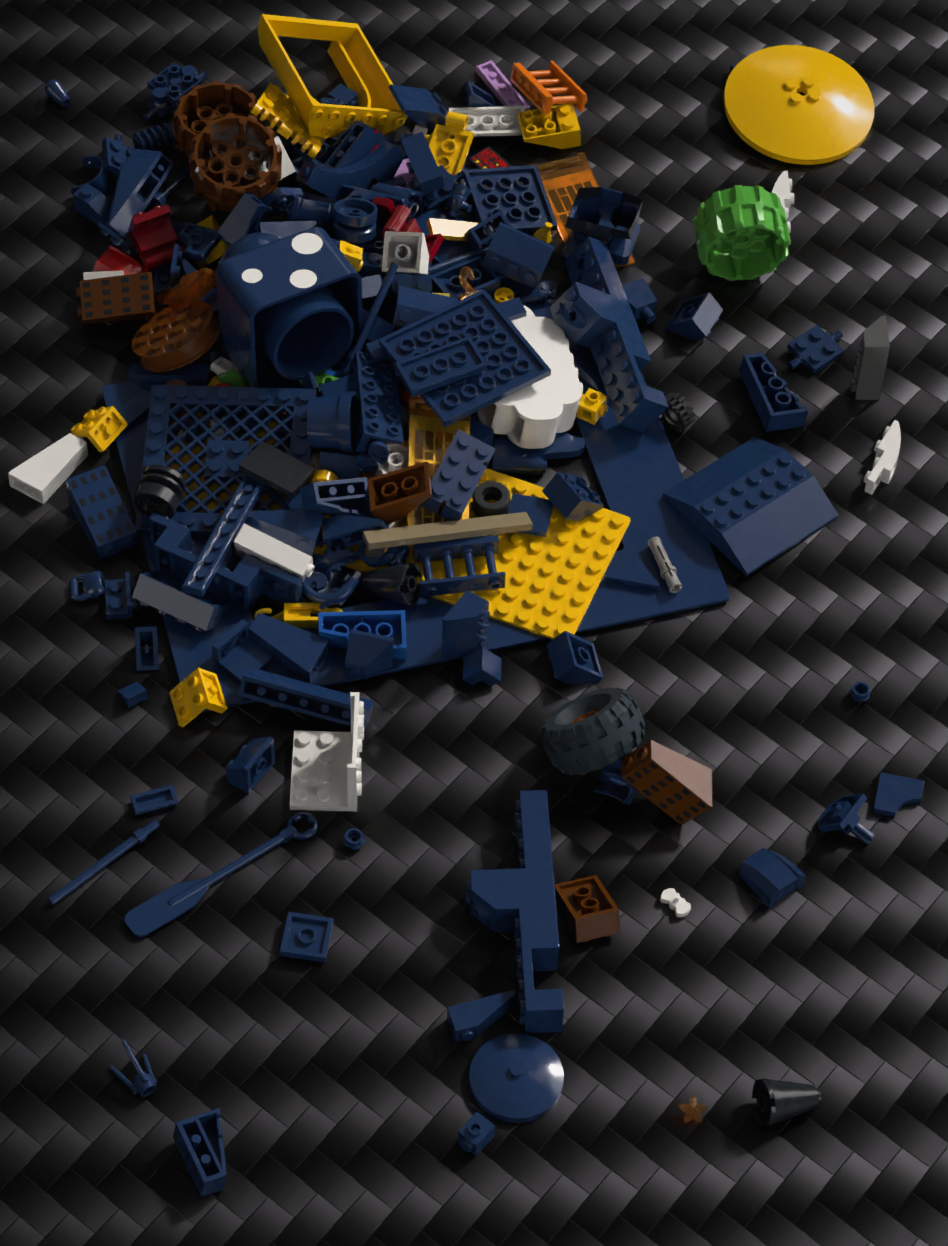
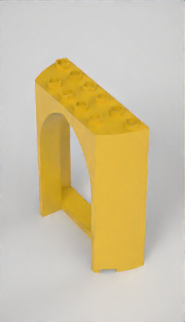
(354, 62)

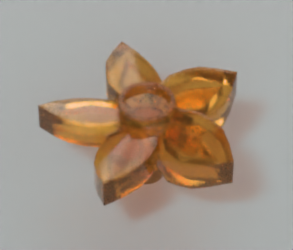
(692, 1110)

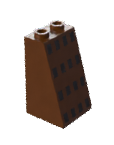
(116, 298)
(669, 780)

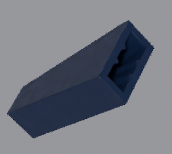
(290, 646)

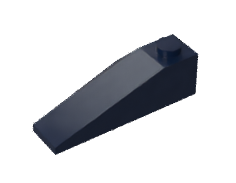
(293, 527)

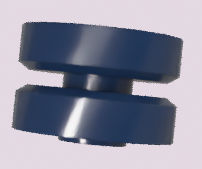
(355, 220)

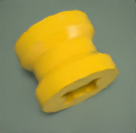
(503, 294)

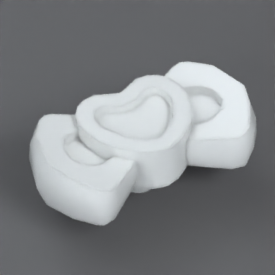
(675, 902)

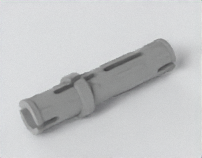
(667, 571)

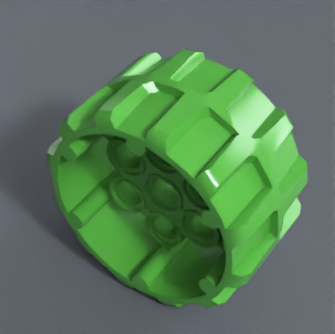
(741, 233)

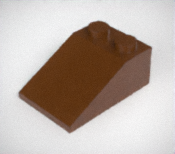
(399, 492)
(588, 908)

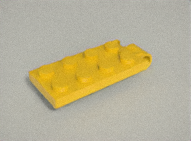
(448, 151)

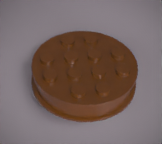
(176, 336)

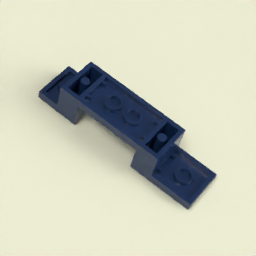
(239, 587)

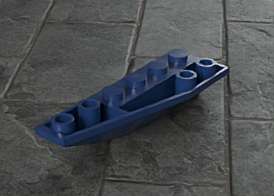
(136, 186)

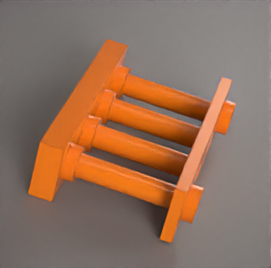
(541, 96)

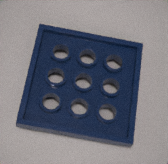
(516, 192)

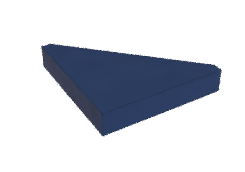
(633, 574)

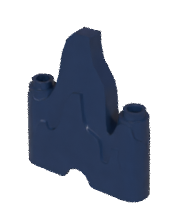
(519, 460)

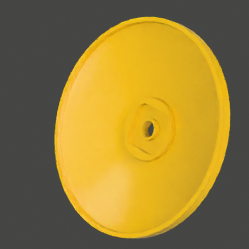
(794, 128)

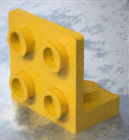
(100, 427)
(195, 694)

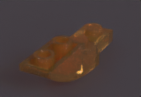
(191, 288)

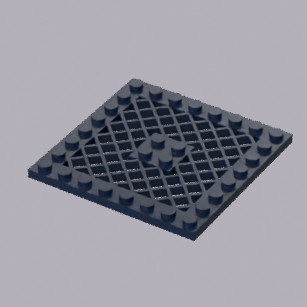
(222, 454)

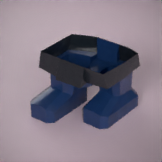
(596, 215)

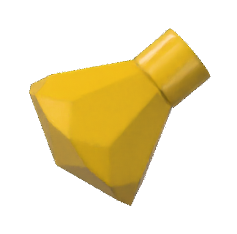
(544, 233)

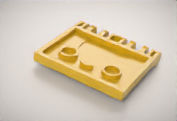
(281, 112)

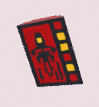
(489, 159)

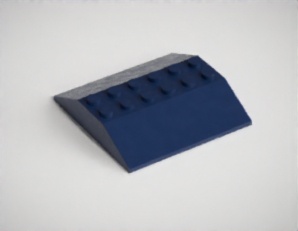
(753, 503)

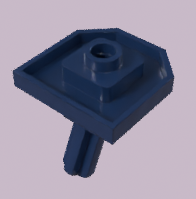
(843, 816)

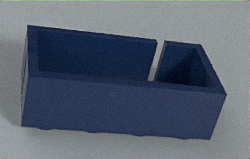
(458, 475)

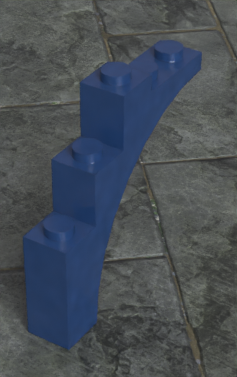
(242, 219)

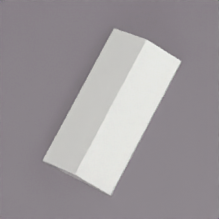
(492, 120)

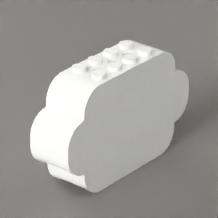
(547, 406)

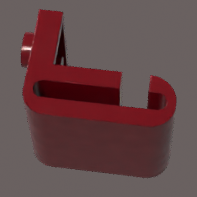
(397, 224)
(153, 237)

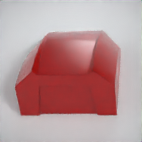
(118, 260)

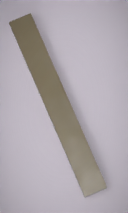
(447, 530)

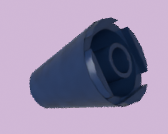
(412, 197)

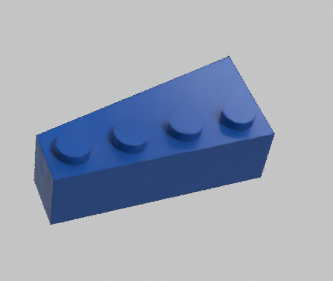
(337, 627)

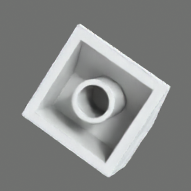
(407, 251)

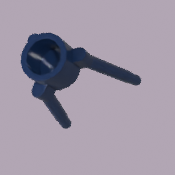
(144, 1082)

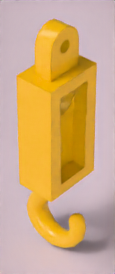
(299, 614)

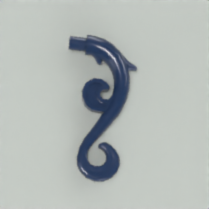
(326, 599)

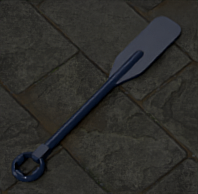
(185, 895)

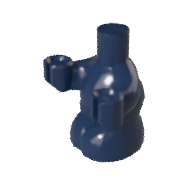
(458, 200)

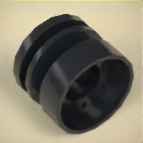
(159, 491)

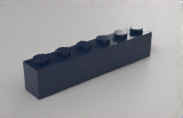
(300, 696)

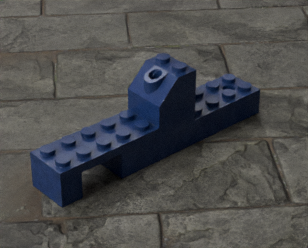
(600, 317)
(526, 905)

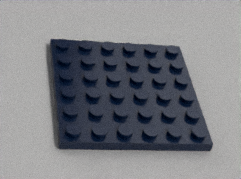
(508, 354)

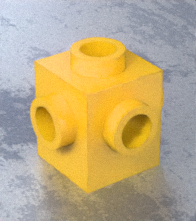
(592, 406)

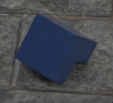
(482, 666)

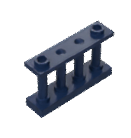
(453, 549)

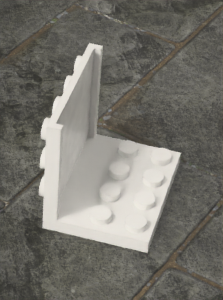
(328, 766)

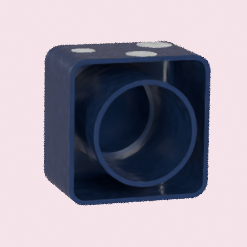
(287, 306)

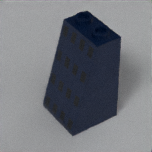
(101, 512)

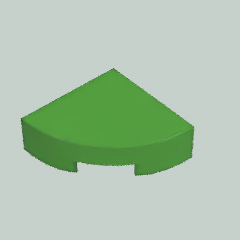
(232, 378)

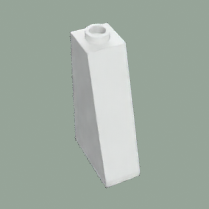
(49, 468)
(273, 552)

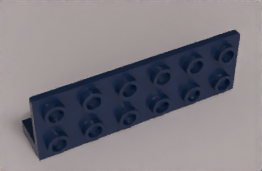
(377, 401)

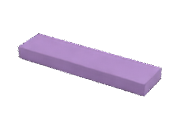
(500, 85)

